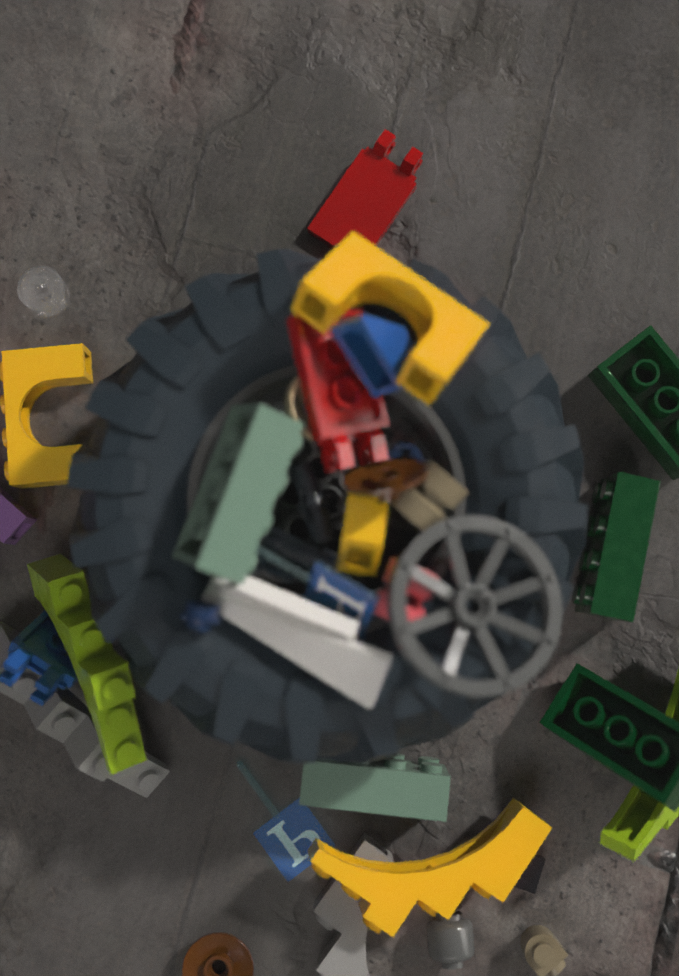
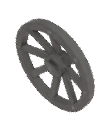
(483, 602)

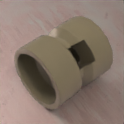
(431, 498)

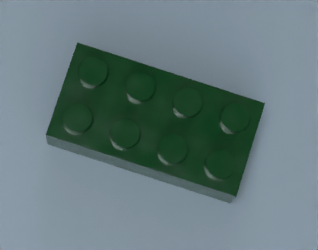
(644, 391)
(616, 546)
(618, 733)

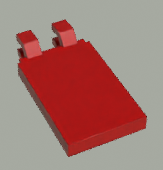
(368, 195)
(337, 398)

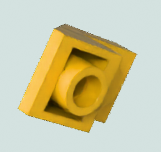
(362, 535)

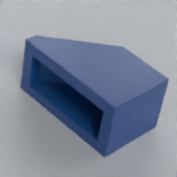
(375, 350)

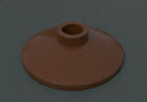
(385, 479)
(218, 946)

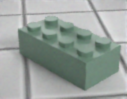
(239, 491)
(379, 786)

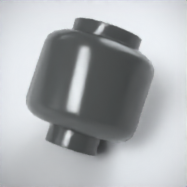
(450, 940)

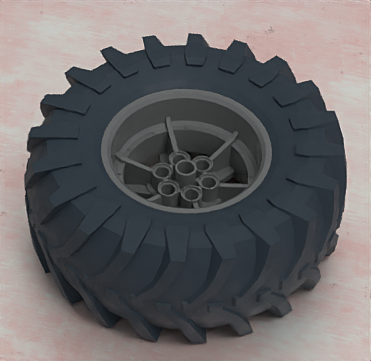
(143, 463)

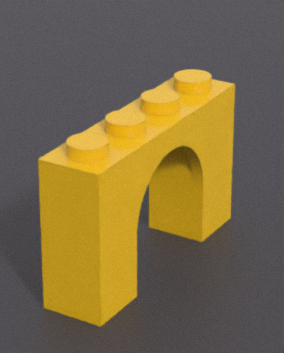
(366, 275)
(25, 378)

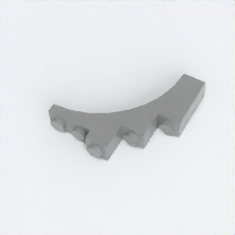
(71, 723)
(335, 909)

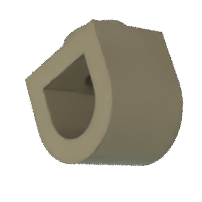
(543, 951)

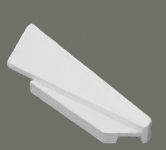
(305, 634)

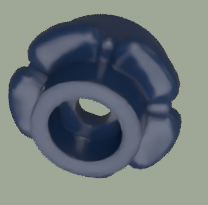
(200, 615)

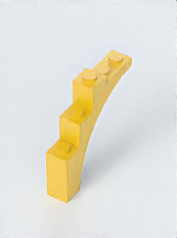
(486, 863)

